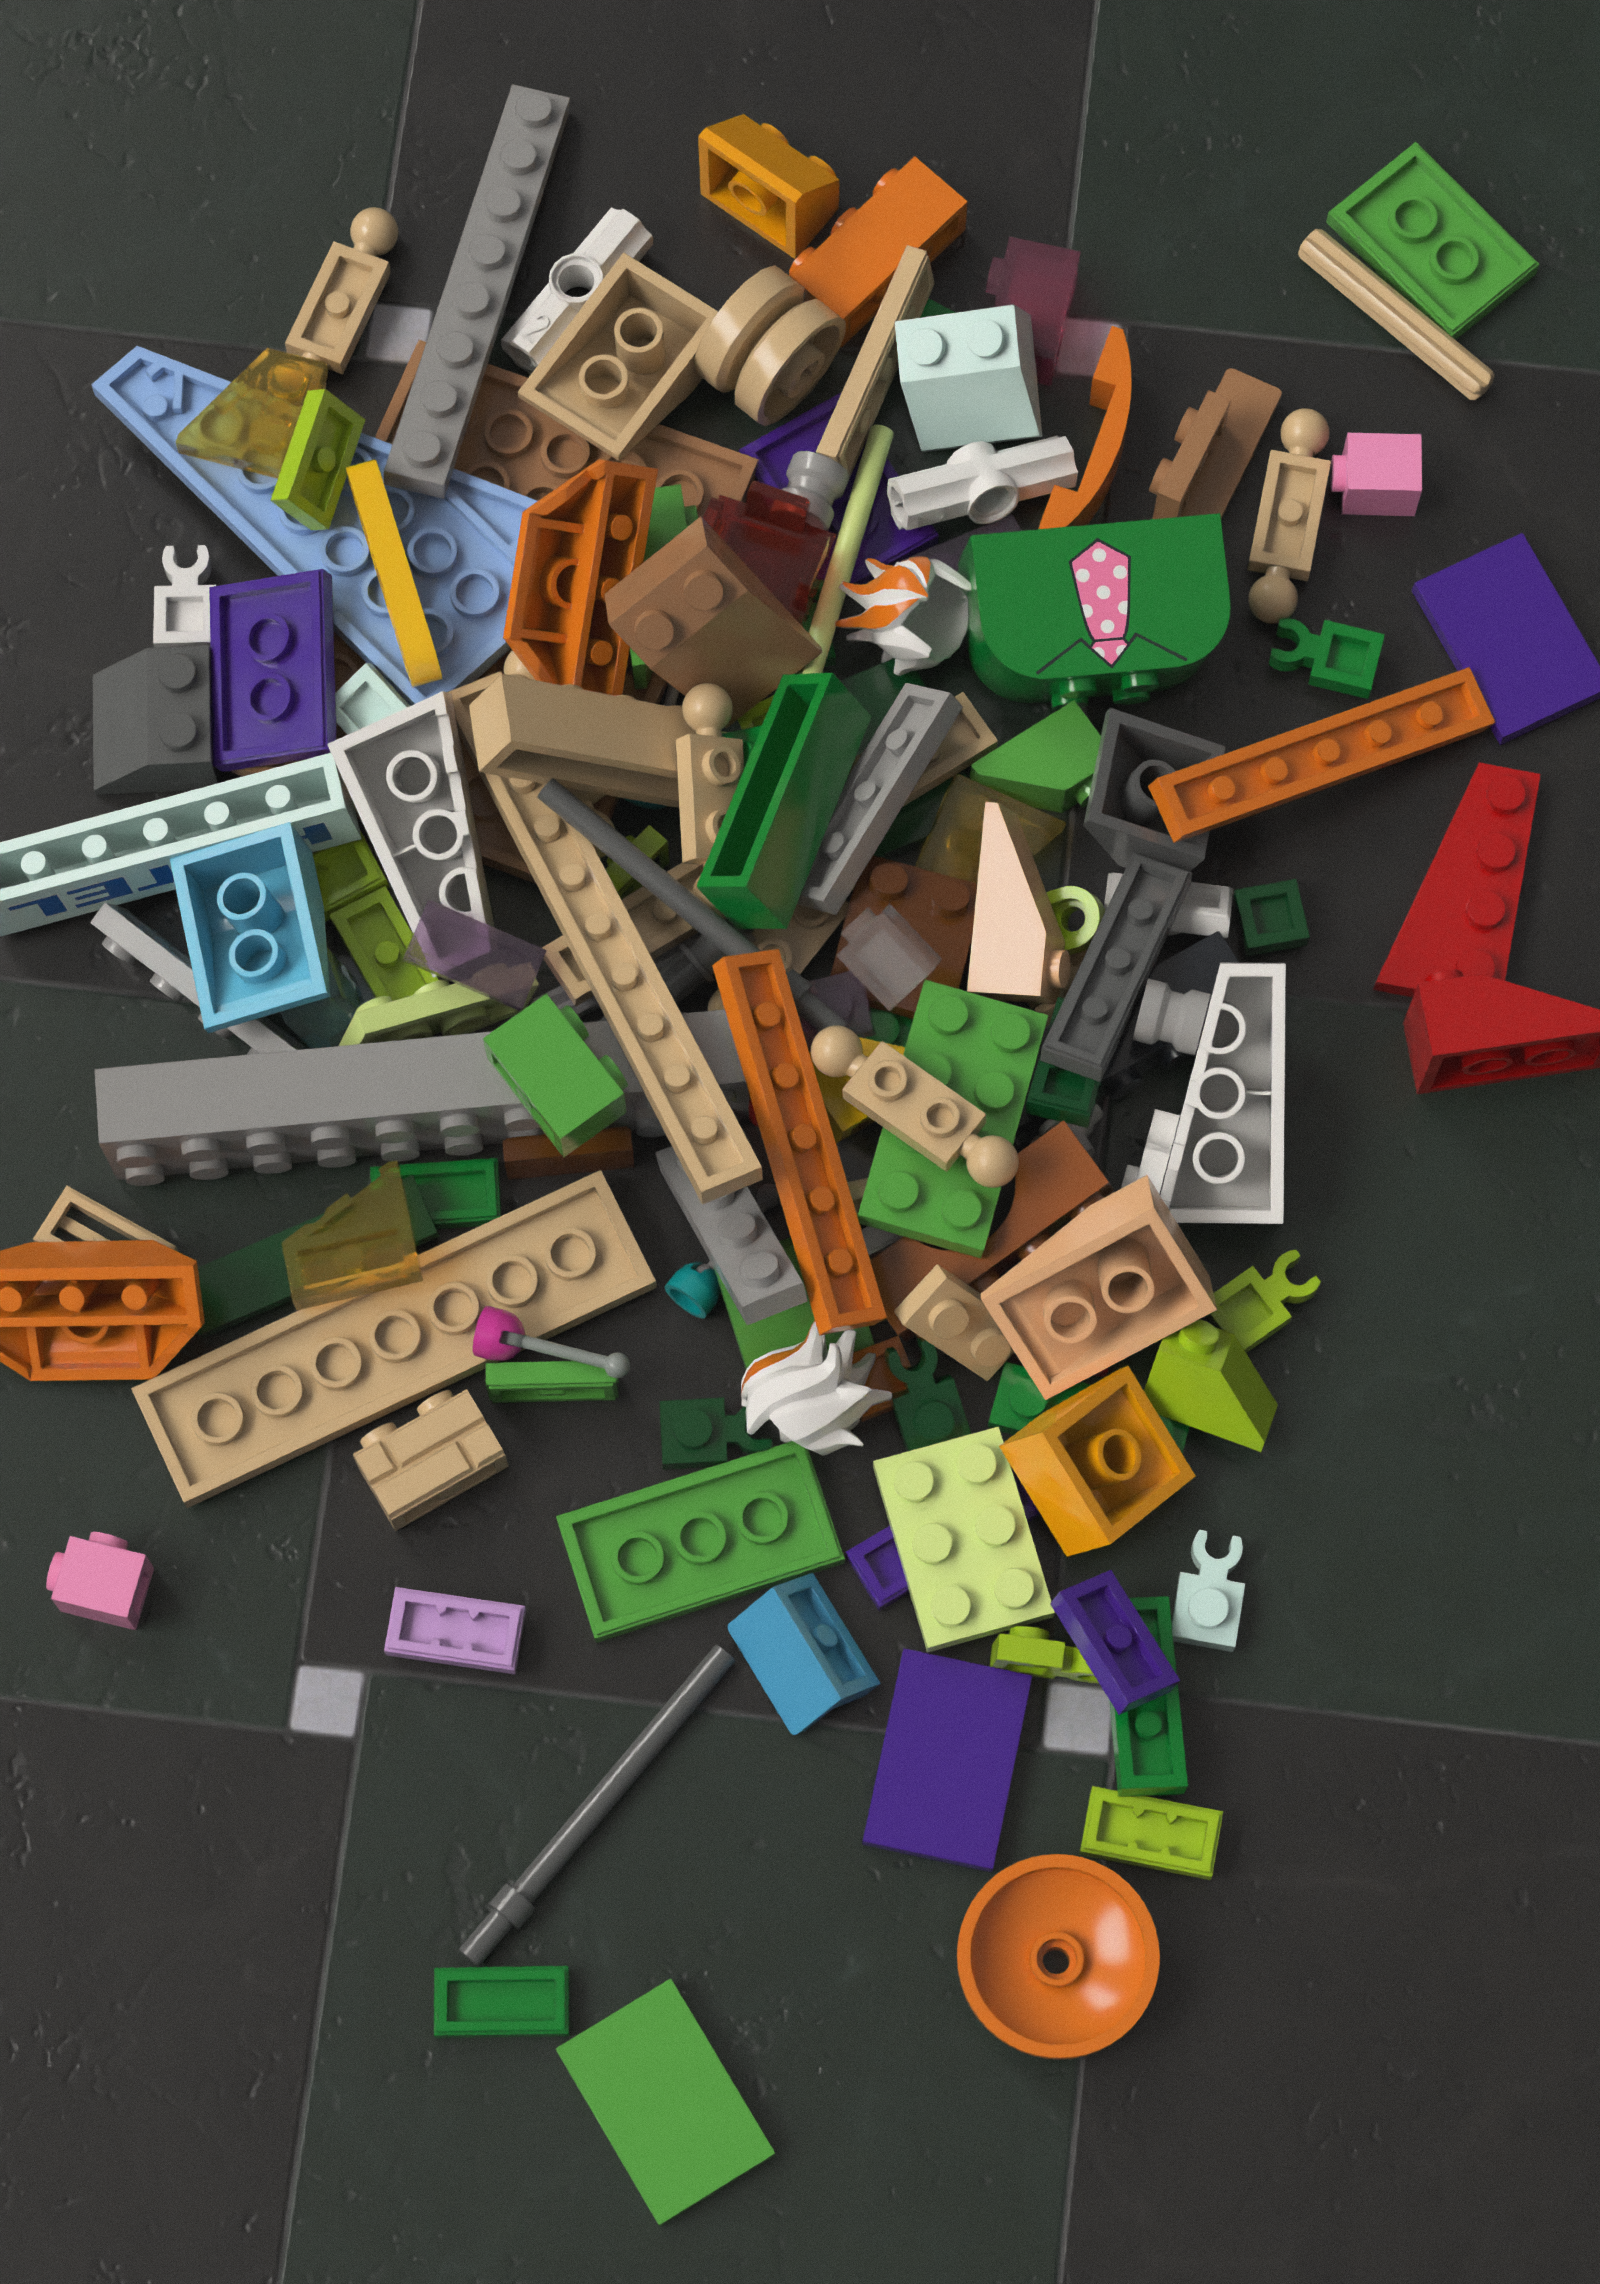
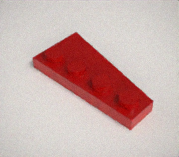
(1472, 886)

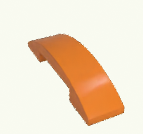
(1112, 393)

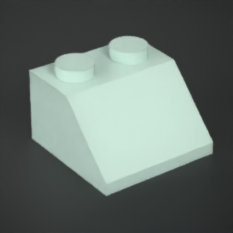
(969, 377)

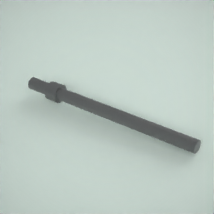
(676, 895)
(514, 1904)

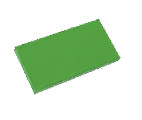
(700, 1540)

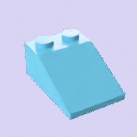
(253, 925)

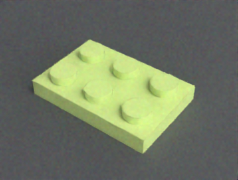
(963, 1539)

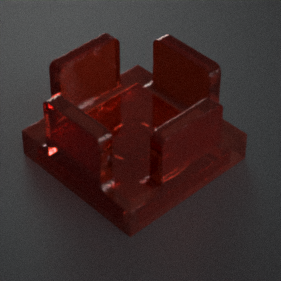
(775, 542)

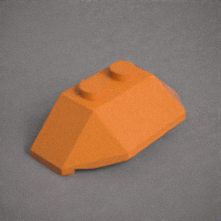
(566, 559)
(96, 1309)

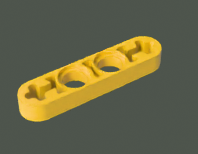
(394, 573)

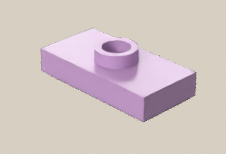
(455, 1630)

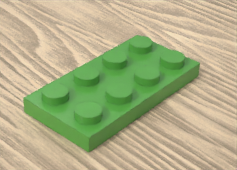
(988, 1058)

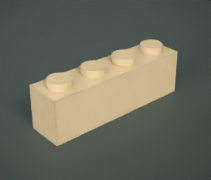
(578, 739)

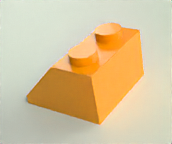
(766, 182)
(1097, 1462)

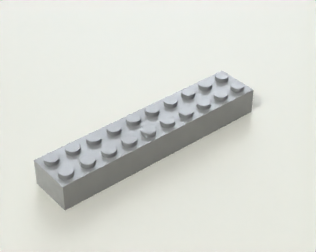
(348, 1104)

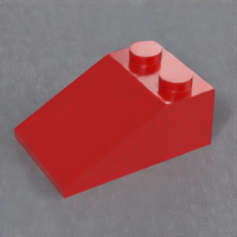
(1494, 1032)

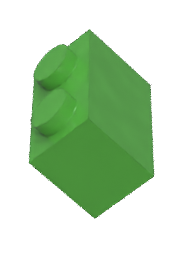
(557, 1074)

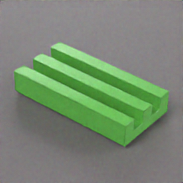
(548, 1382)

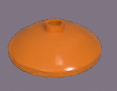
(1067, 1908)

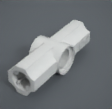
(589, 264)
(981, 482)

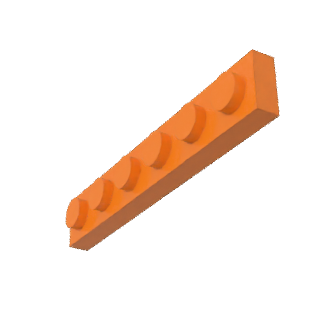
(1320, 755)
(799, 1141)

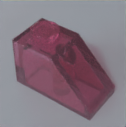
(1043, 284)

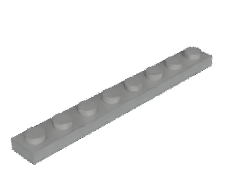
(476, 292)

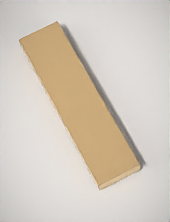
(876, 361)

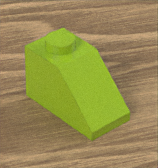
(1211, 1385)

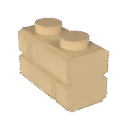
(429, 1457)

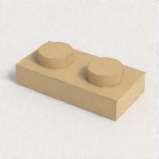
(956, 1322)

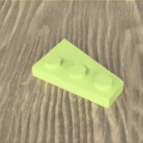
(429, 1011)

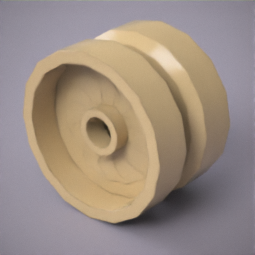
(769, 345)

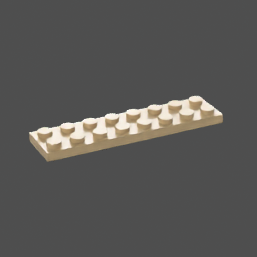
(385, 1349)

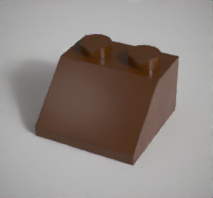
(932, 904)

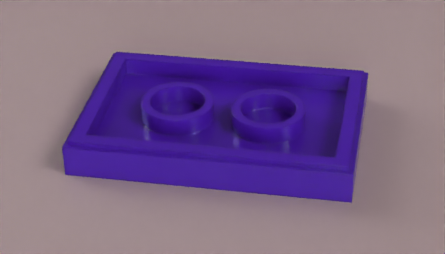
(882, 536)
(1513, 634)
(272, 670)
(947, 1760)

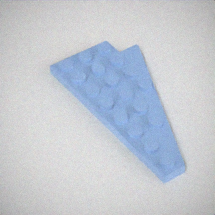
(454, 545)

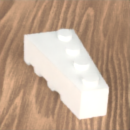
(418, 807)
(1232, 1120)

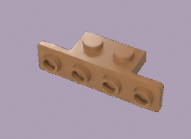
(1214, 447)

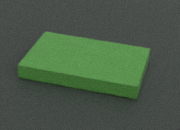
(1432, 242)
(665, 2102)

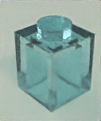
(326, 1020)

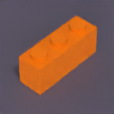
(867, 244)

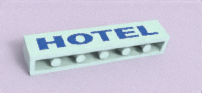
(130, 849)

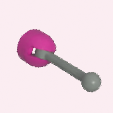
(502, 1335)

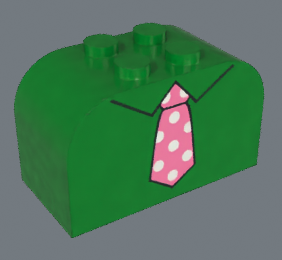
(1095, 608)

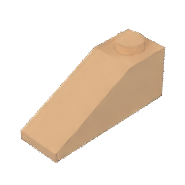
(1015, 930)

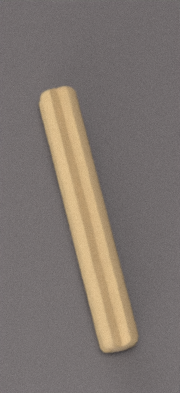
(1396, 314)

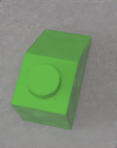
(1045, 764)

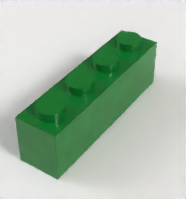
(784, 801)

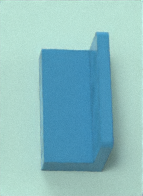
(802, 1652)

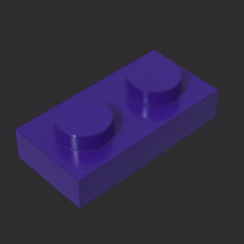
(1114, 1642)

